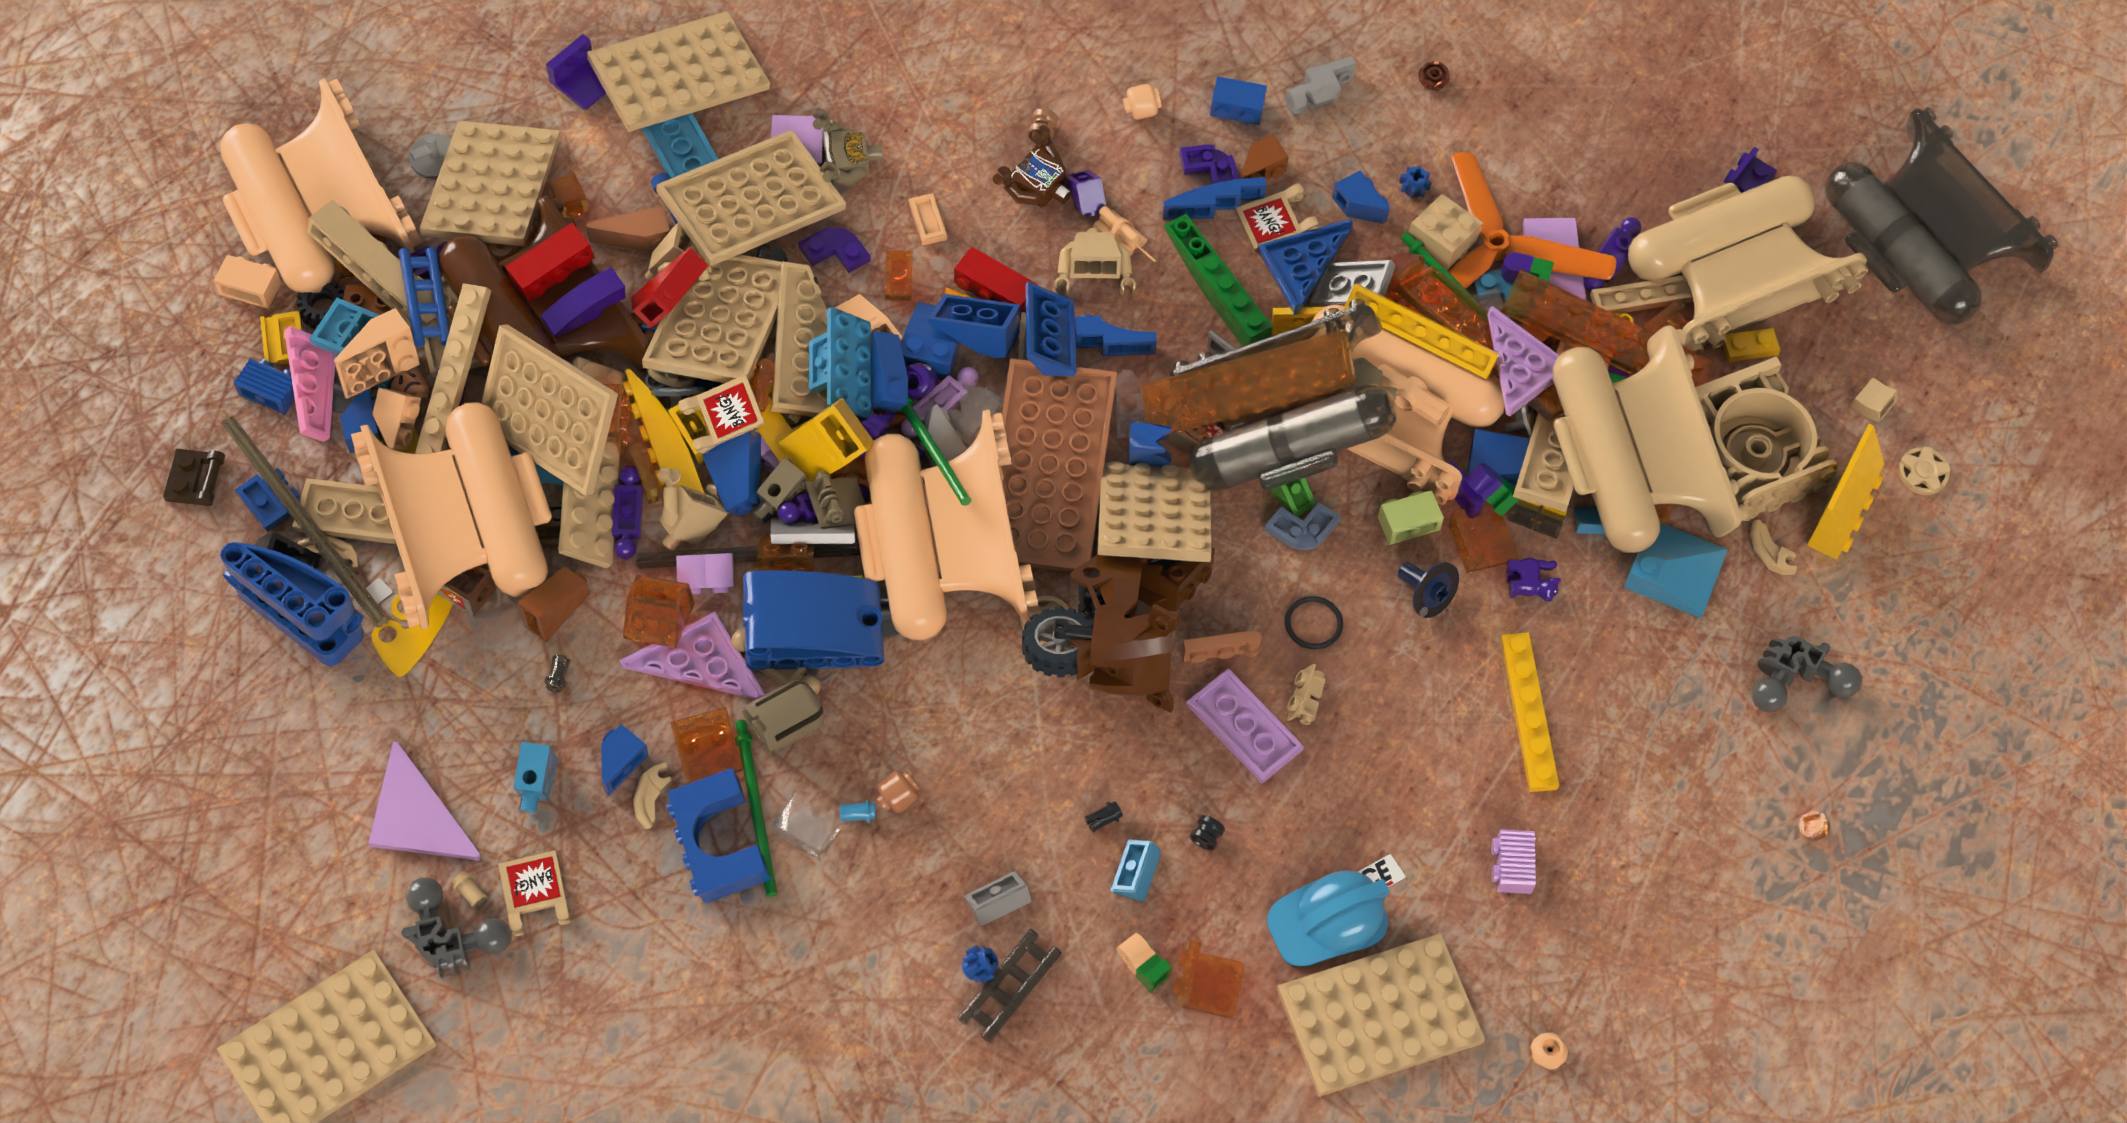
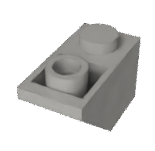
(947, 439)

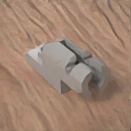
(1320, 85)

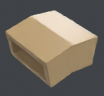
(1875, 400)

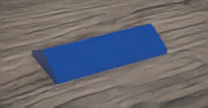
(1050, 331)

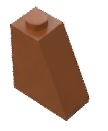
(553, 602)

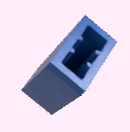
(737, 472)

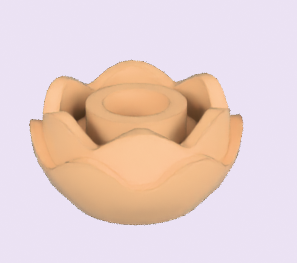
(1547, 1059)

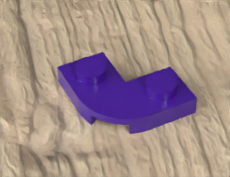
(1208, 159)
(835, 242)

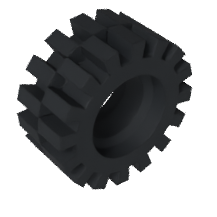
(307, 299)

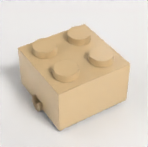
(1446, 230)

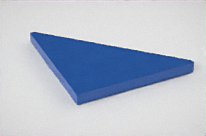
(1302, 259)

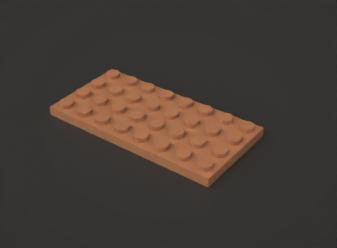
(1058, 458)

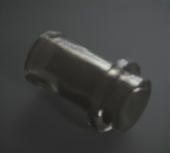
(556, 680)

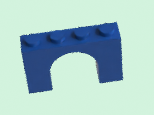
(692, 808)

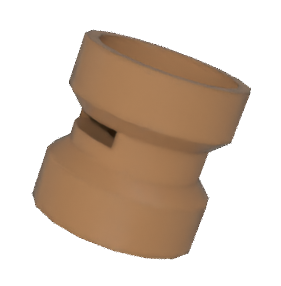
(1043, 117)

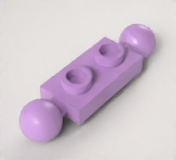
(944, 394)

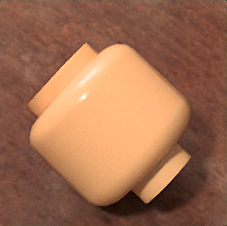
(1142, 101)

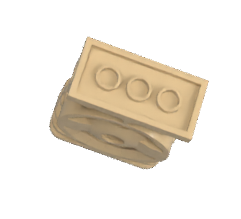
(1759, 407)

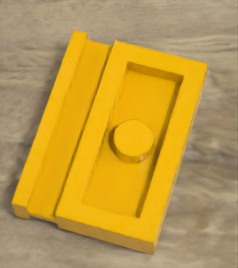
(274, 336)

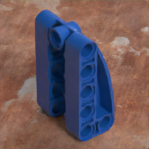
(299, 593)
(811, 620)

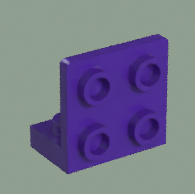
(574, 75)

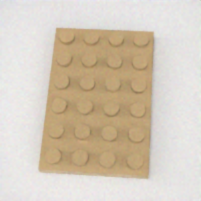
(678, 71)
(490, 183)
(750, 197)
(719, 322)
(549, 408)
(1153, 513)
(1380, 1014)
(327, 1045)

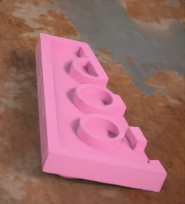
(312, 383)

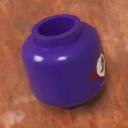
(921, 380)

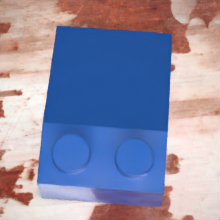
(978, 323)
(928, 344)

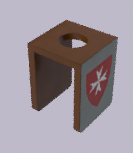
(471, 603)

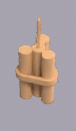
(1123, 230)

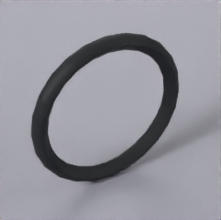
(1314, 599)

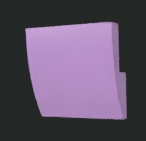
(804, 129)

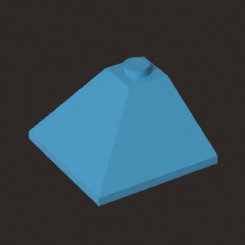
(1677, 570)

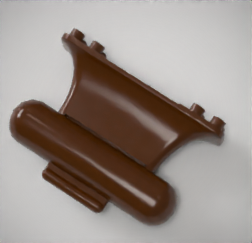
(472, 263)

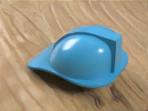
(1329, 918)

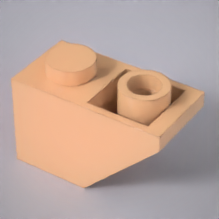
(396, 416)

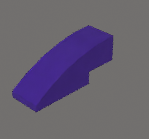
(584, 302)

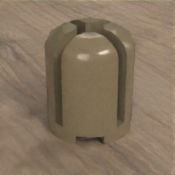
(784, 715)

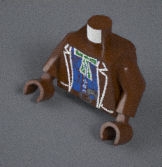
(1037, 176)

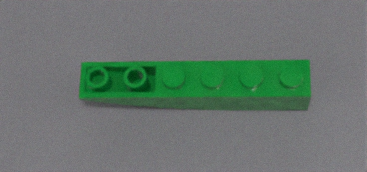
(1218, 283)

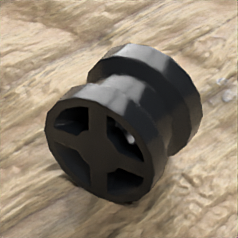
(1207, 832)

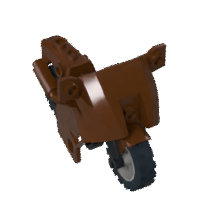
(1126, 626)

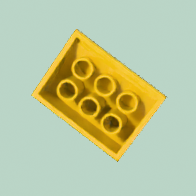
(1850, 497)

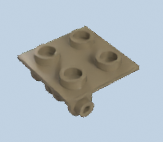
(834, 499)

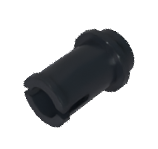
(1105, 815)

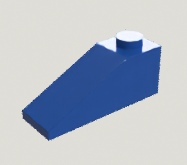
(888, 373)

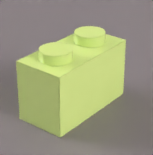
(1410, 517)

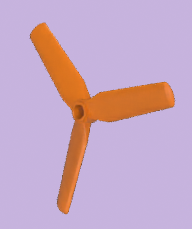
(1481, 205)

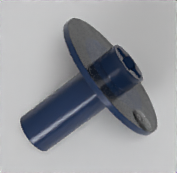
(1432, 588)

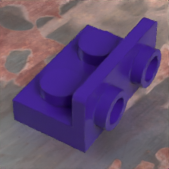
(1751, 172)

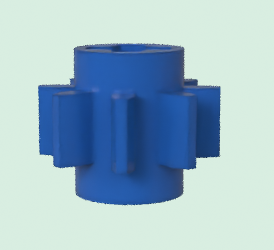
(1415, 182)
(980, 964)

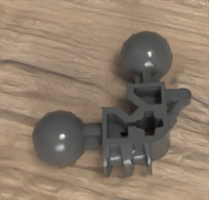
(1770, 692)
(425, 897)

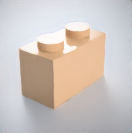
(247, 281)

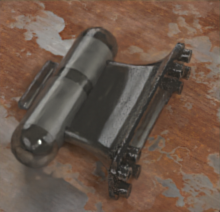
(1933, 222)
(1300, 435)

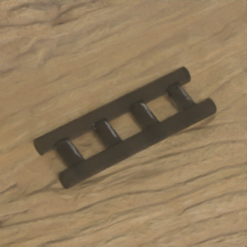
(1010, 1003)

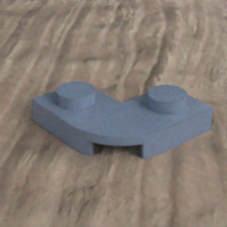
(1300, 533)

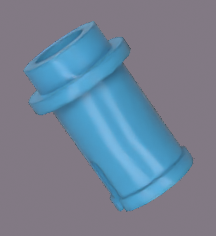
(858, 811)

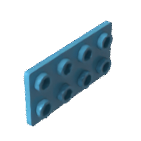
(843, 362)

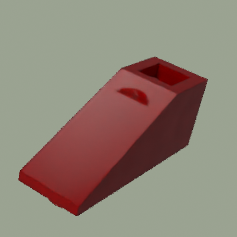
(668, 287)

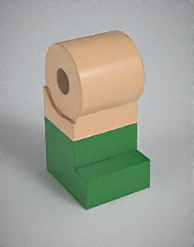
(1144, 962)

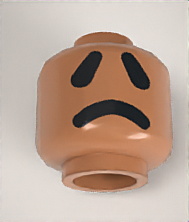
(412, 383)

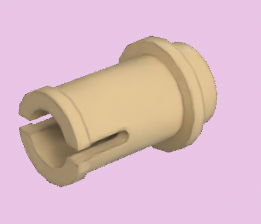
(469, 889)

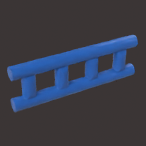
(416, 308)

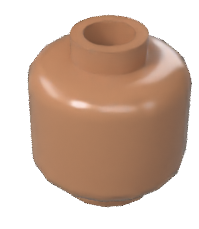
(897, 791)

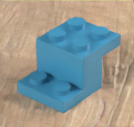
(339, 328)

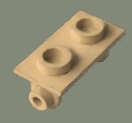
(1308, 684)

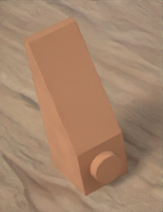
(632, 230)

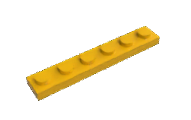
(1427, 333)
(1529, 712)

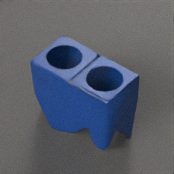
(1144, 447)

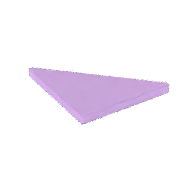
(1522, 364)
(700, 659)
(413, 816)

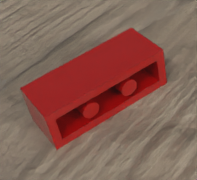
(550, 262)
(990, 279)

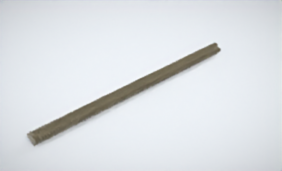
(305, 522)

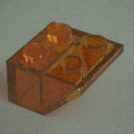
(657, 611)

